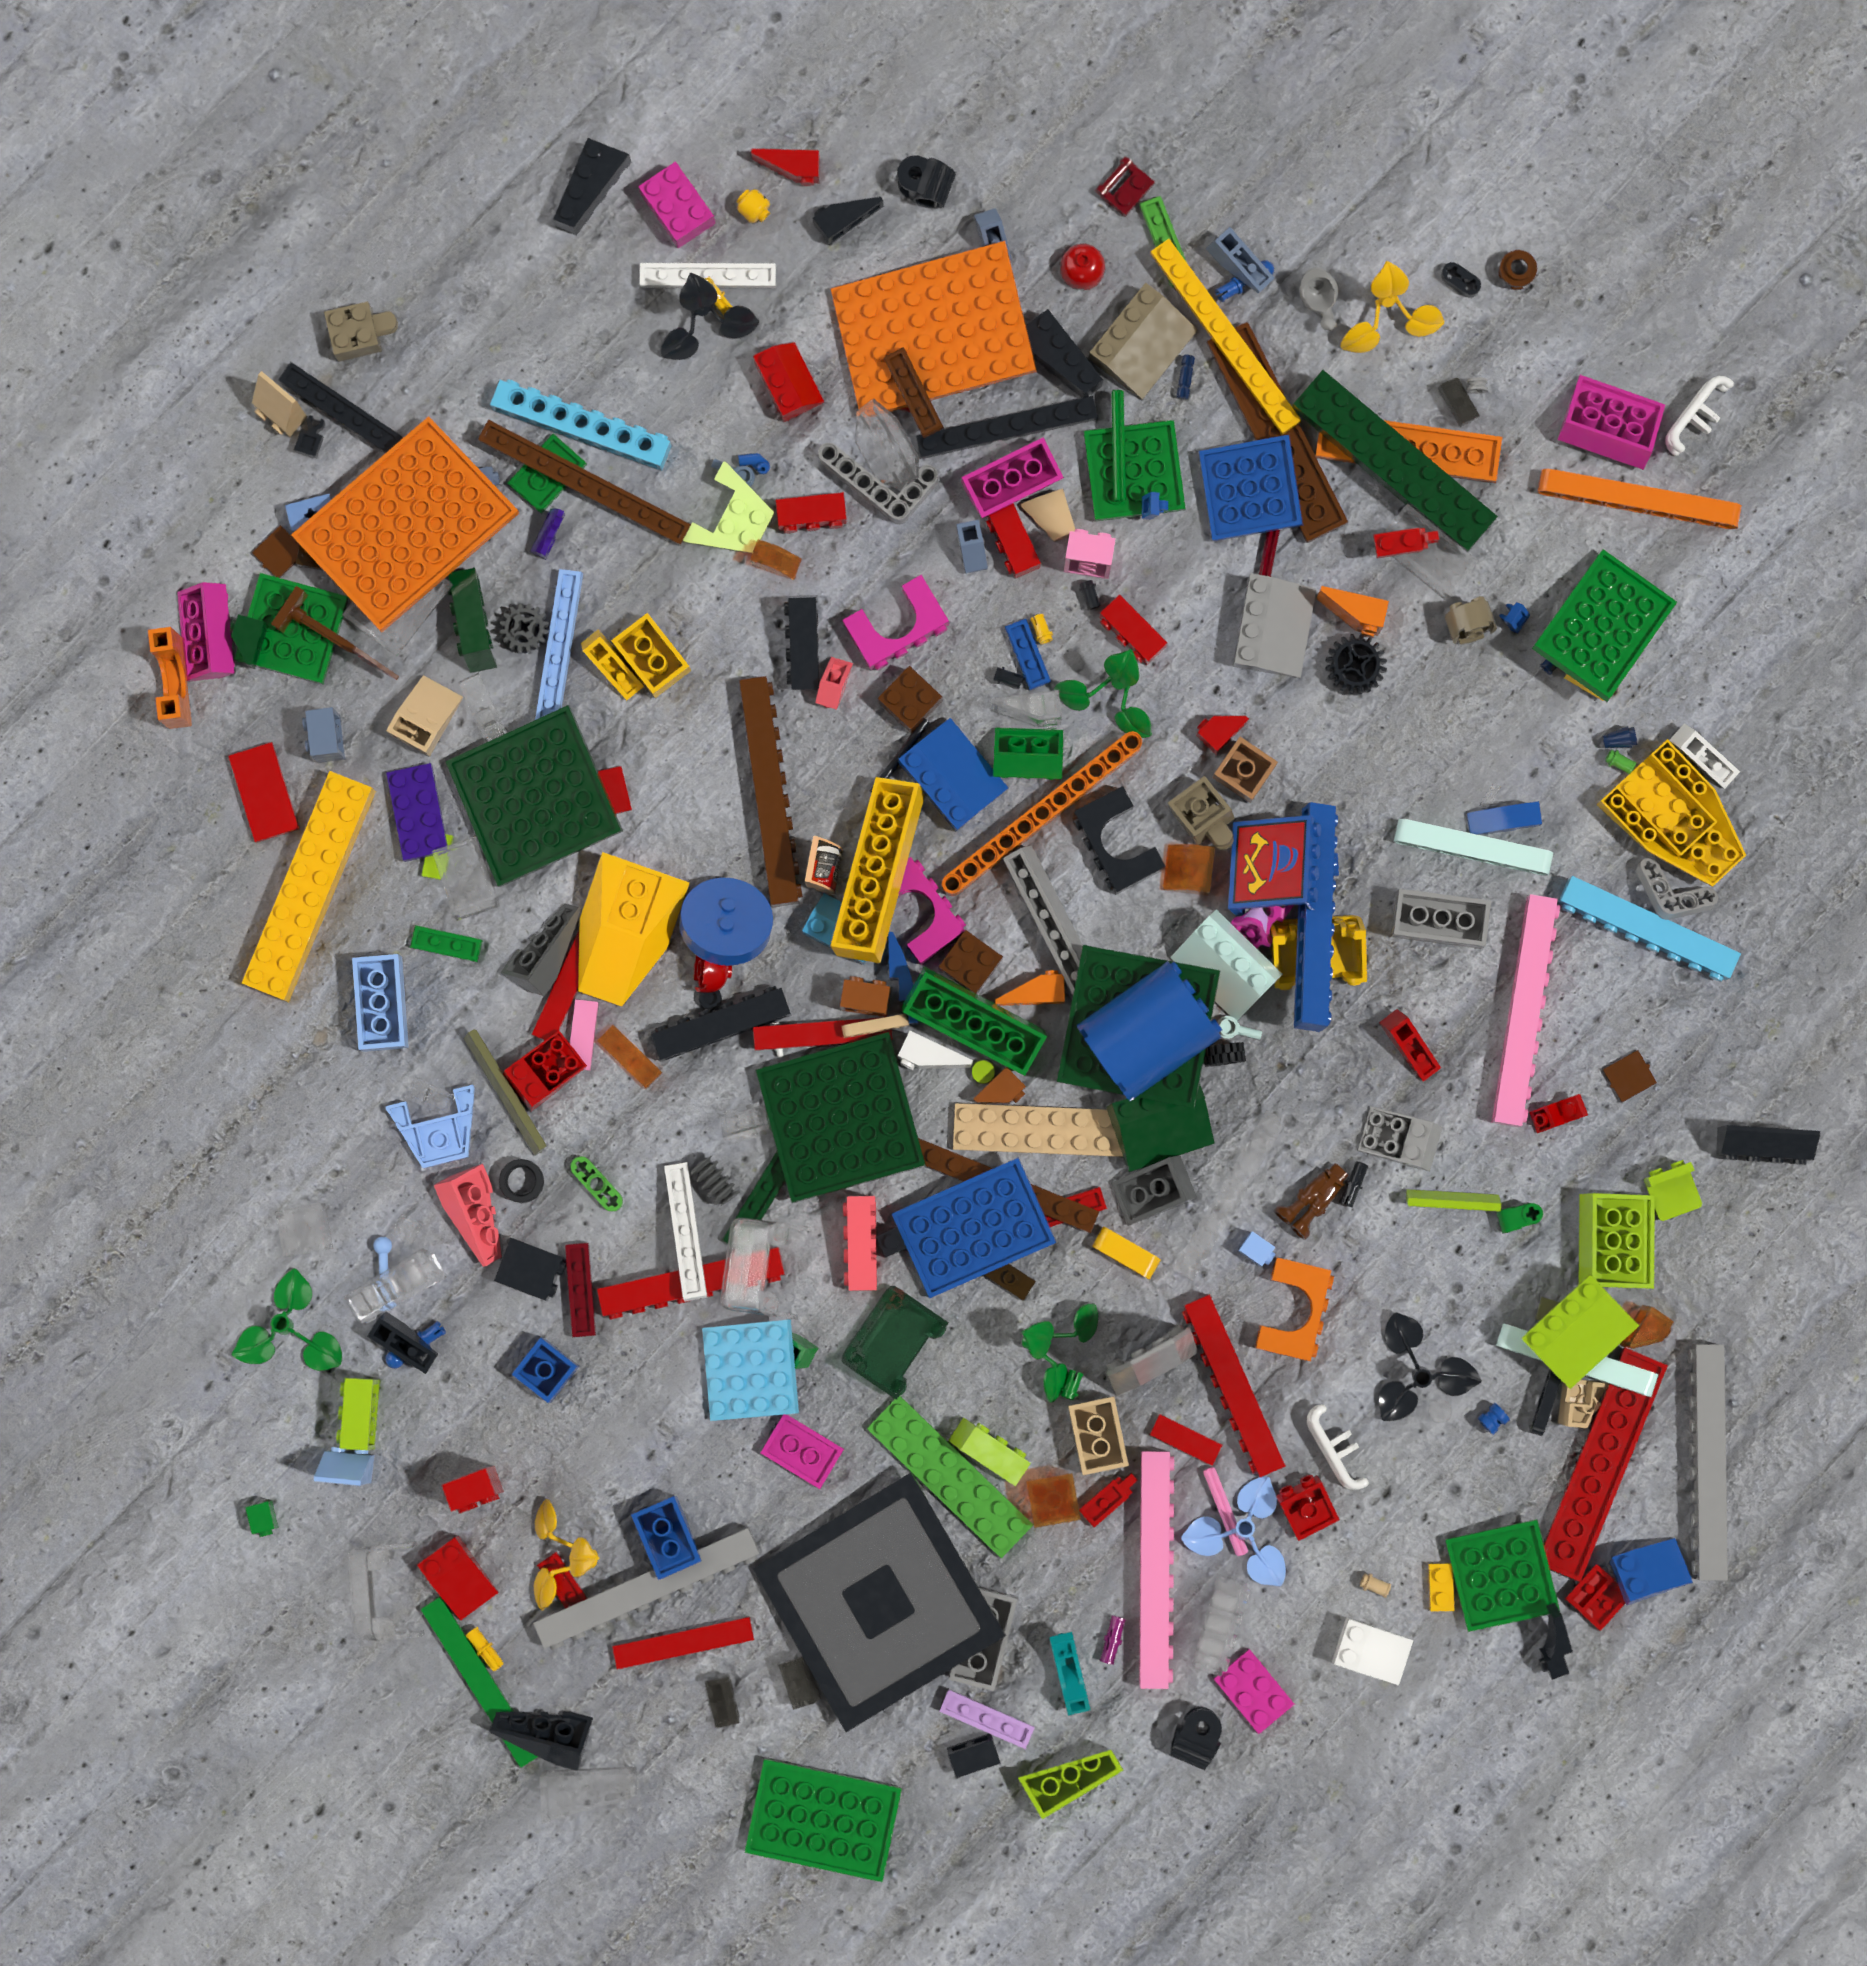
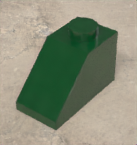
(249, 637)

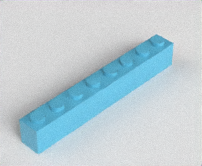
(1648, 928)

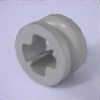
(1477, 385)

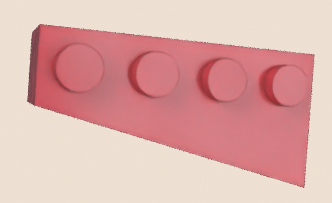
(861, 1243)

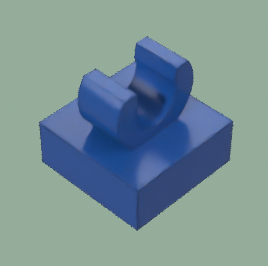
(1152, 505)
(1516, 617)

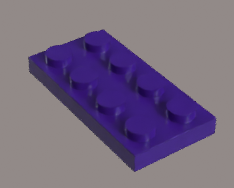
(417, 811)

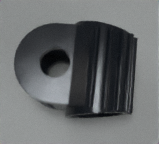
(934, 182)
(1196, 1747)

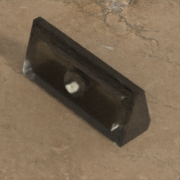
(1458, 401)

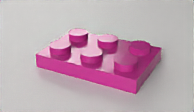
(802, 1451)
(1254, 1691)

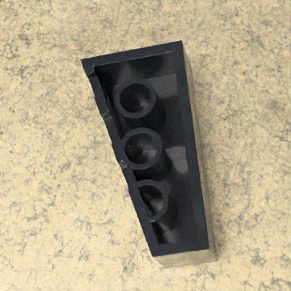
(592, 178)

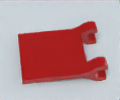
(616, 789)

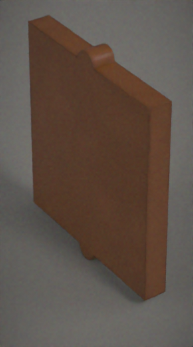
(278, 552)
(1629, 1076)

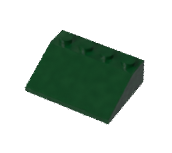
(1159, 1130)

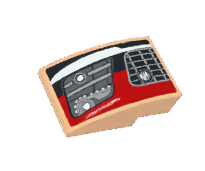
(823, 865)

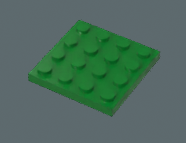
(1149, 467)
(299, 649)
(1502, 1575)

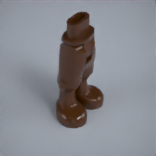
(1317, 1195)

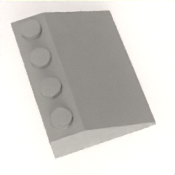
(1274, 626)

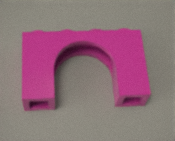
(877, 649)
(945, 925)

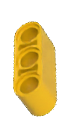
(1126, 1252)

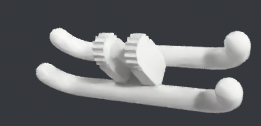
(1689, 414)
(1329, 1452)

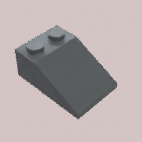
(1154, 1190)

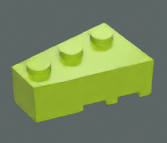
(990, 1451)

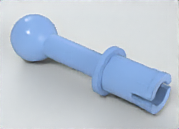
(382, 1247)

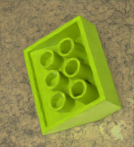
(1617, 1239)
(1580, 1331)

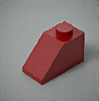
(1220, 730)

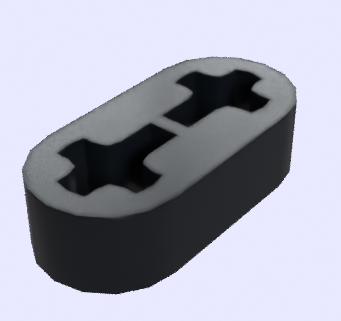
(1465, 276)

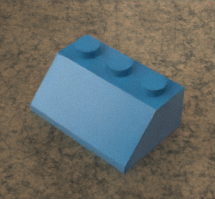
(823, 921)

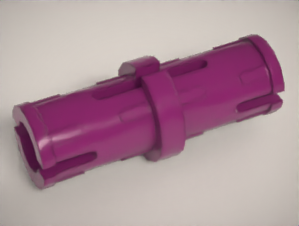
(1112, 1640)

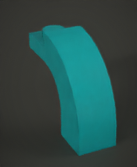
(1070, 1673)

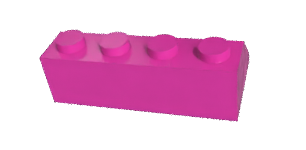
(1011, 478)
(206, 631)

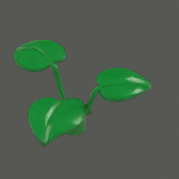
(1123, 674)
(291, 1293)
(1038, 1340)

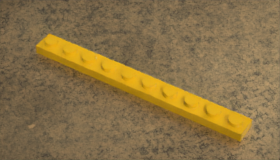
(1225, 336)

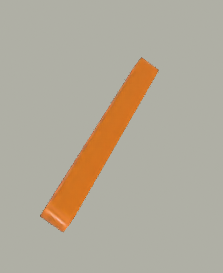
(1046, 803)

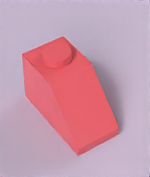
(833, 683)

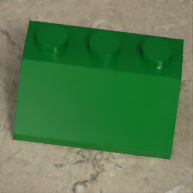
(1028, 753)

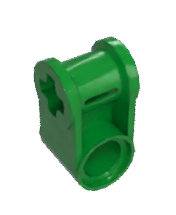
(1515, 1217)

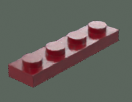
(580, 1290)

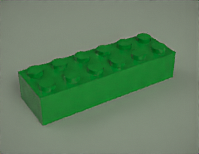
(974, 1021)

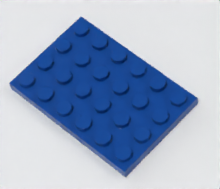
(974, 1227)

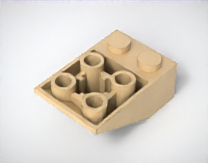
(424, 715)

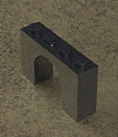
(1119, 873)

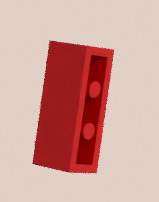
(811, 512)
(1013, 541)
(1132, 630)

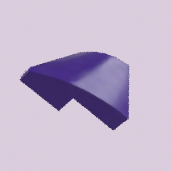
(546, 535)

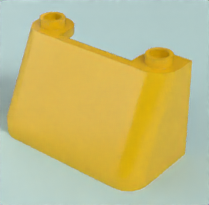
(1347, 960)

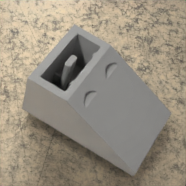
(1400, 1138)

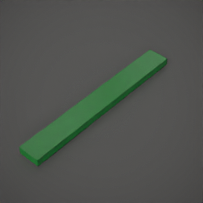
(471, 1668)

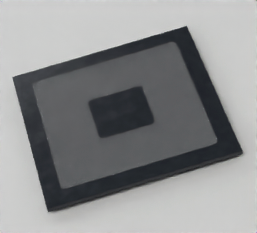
(879, 1602)

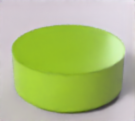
(983, 1072)

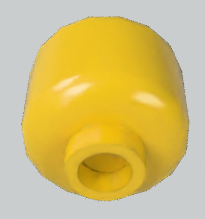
(753, 206)

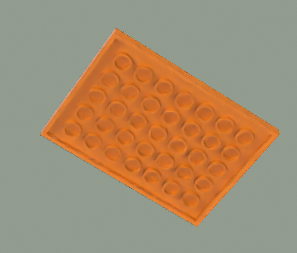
(949, 314)
(405, 524)

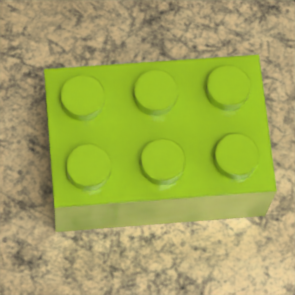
(358, 1413)

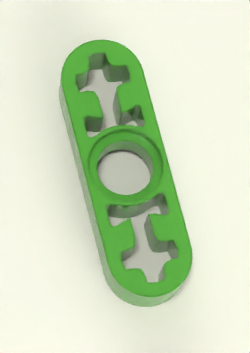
(580, 1175)

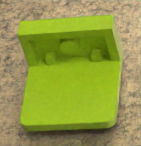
(1673, 1190)

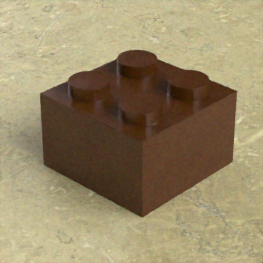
(910, 699)
(970, 962)

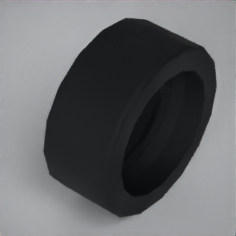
(504, 1175)

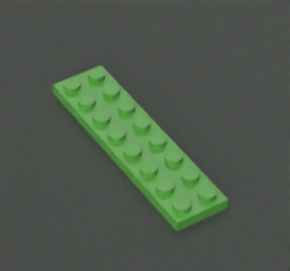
(950, 1476)

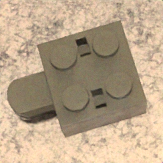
(357, 329)
(1201, 815)

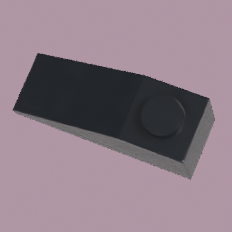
(842, 217)
(403, 1342)

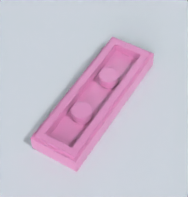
(584, 1029)

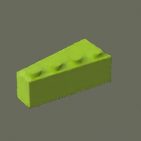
(1063, 1784)

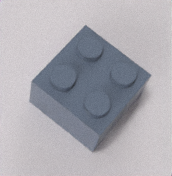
(324, 735)

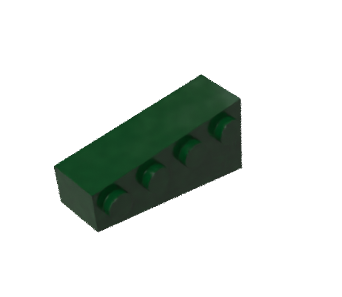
(471, 620)

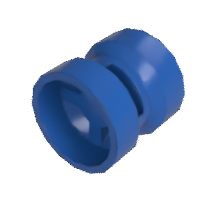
(1493, 1418)

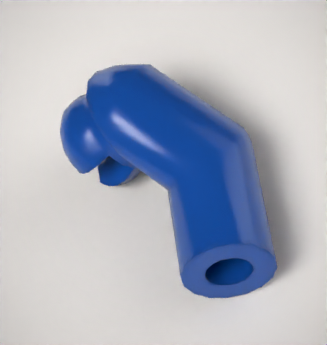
(756, 460)

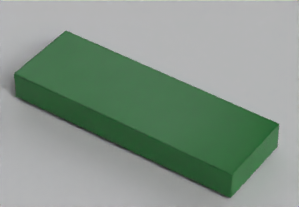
(446, 943)

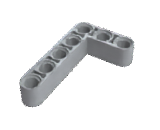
(877, 487)

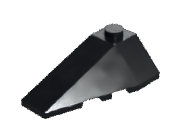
(550, 1737)

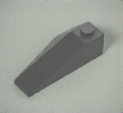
(541, 960)

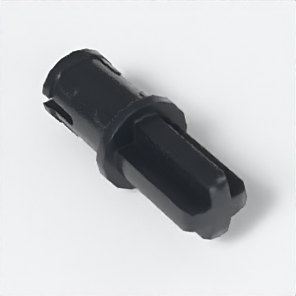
(1354, 1184)

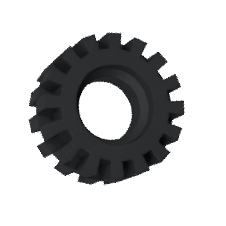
(1224, 1054)

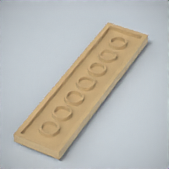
(1034, 1130)

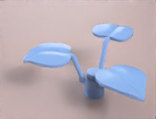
(1259, 1500)

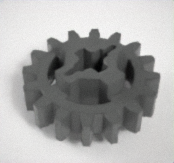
(517, 632)

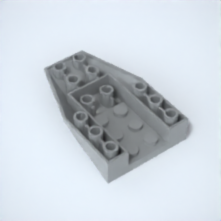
(1149, 1364)

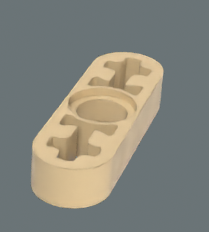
(875, 1025)

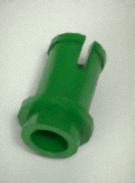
(1071, 1386)

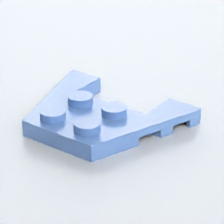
(441, 1138)

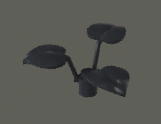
(698, 297)
(1396, 1400)

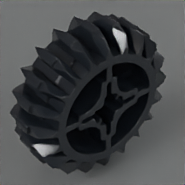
(1360, 673)

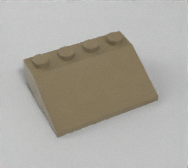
(1142, 341)

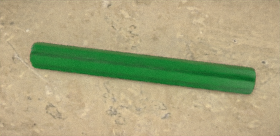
(1118, 446)

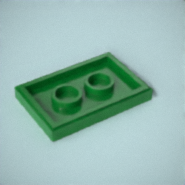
(538, 488)

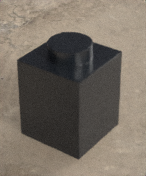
(891, 1242)

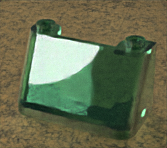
(892, 1340)

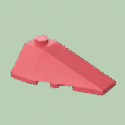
(469, 1206)

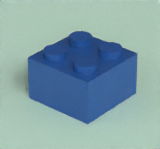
(545, 1370)

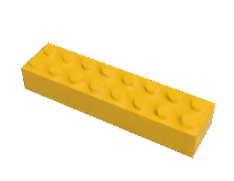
(877, 870)

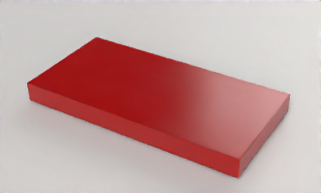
(263, 792)

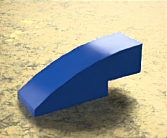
(1505, 818)

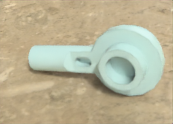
(1231, 1028)

